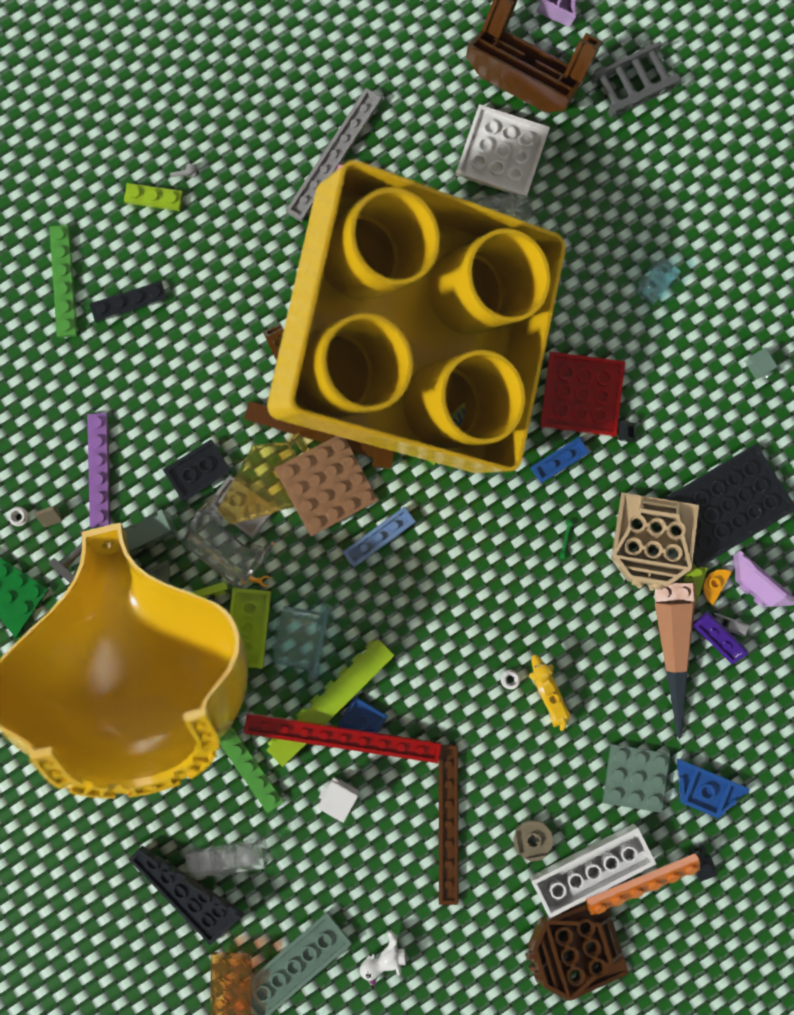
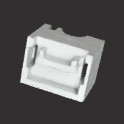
(337, 799)

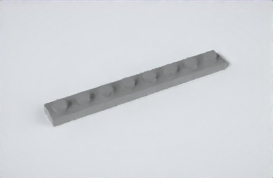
(334, 153)

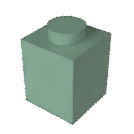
(761, 364)

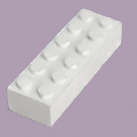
(592, 870)

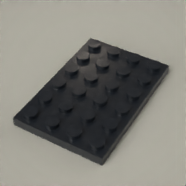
(733, 503)

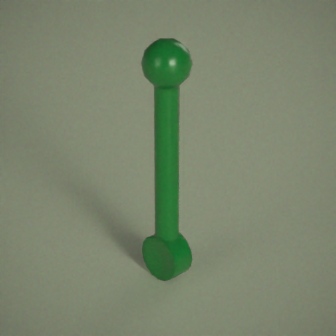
(569, 523)

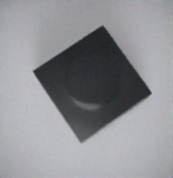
(627, 431)

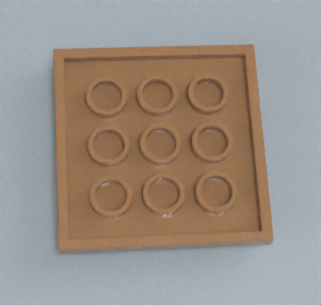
(326, 484)

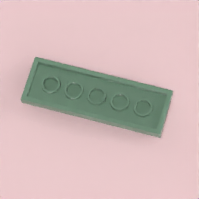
(297, 964)

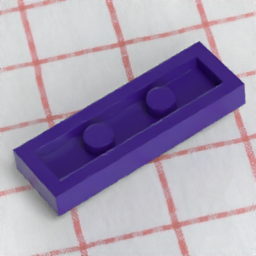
(720, 637)

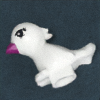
(389, 960)

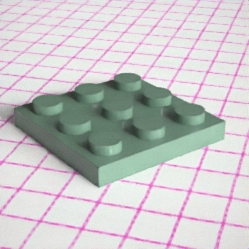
(636, 778)

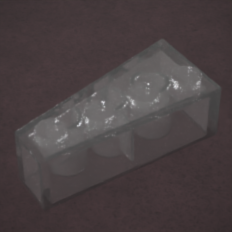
(227, 858)

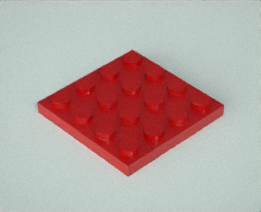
(582, 394)

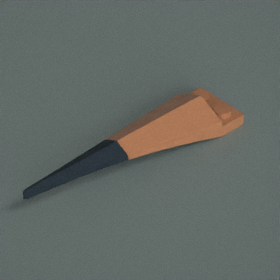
(675, 620)

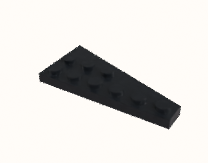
(196, 903)

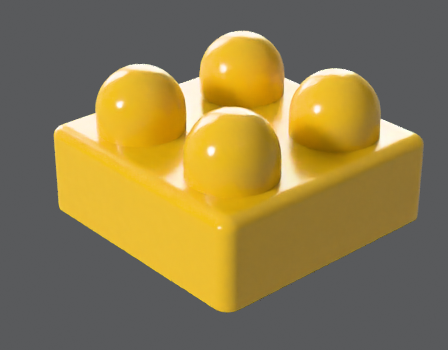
(409, 314)

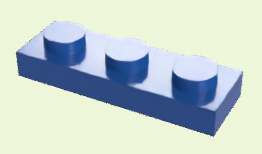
(559, 460)

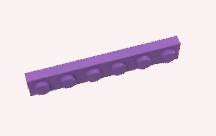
(98, 470)

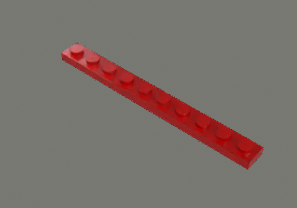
(342, 738)

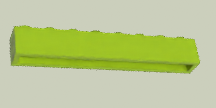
(336, 695)

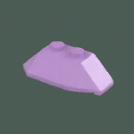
(759, 584)

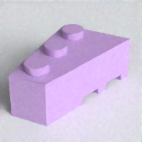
(558, 10)

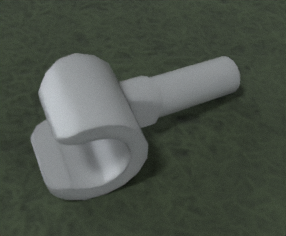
(189, 172)

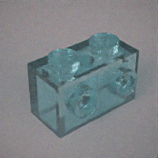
(657, 281)

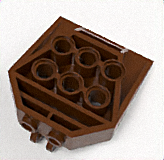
(548, 952)

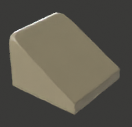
(49, 516)

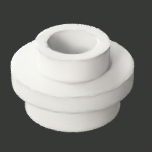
(13, 516)
(515, 683)

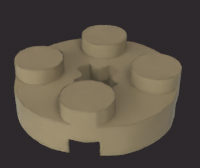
(542, 846)

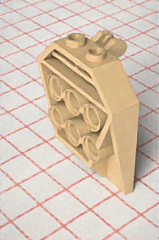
(658, 569)

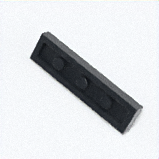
(128, 301)

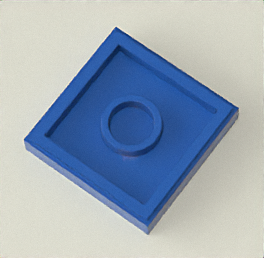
(362, 716)

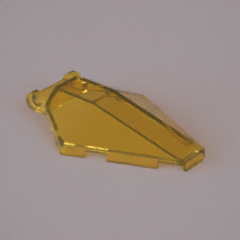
(256, 486)

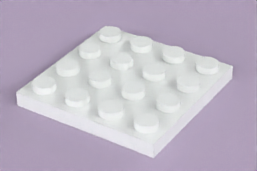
(502, 151)

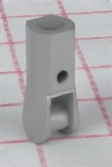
(733, 625)

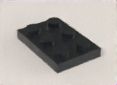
(197, 470)

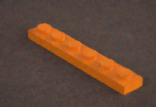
(648, 882)

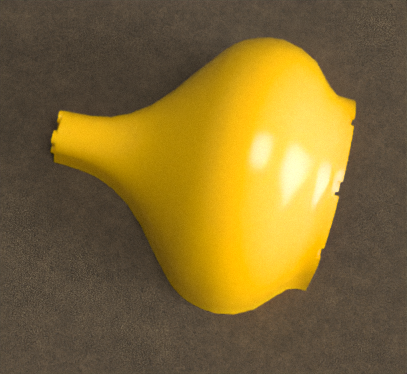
(122, 679)

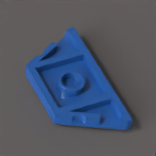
(707, 790)

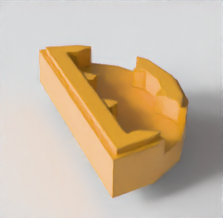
(714, 584)

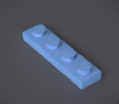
(379, 537)

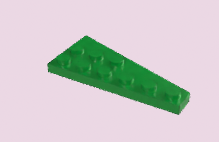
(18, 597)

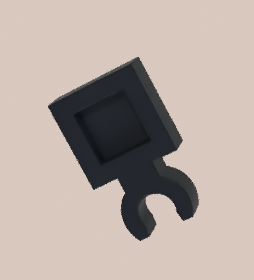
(707, 866)

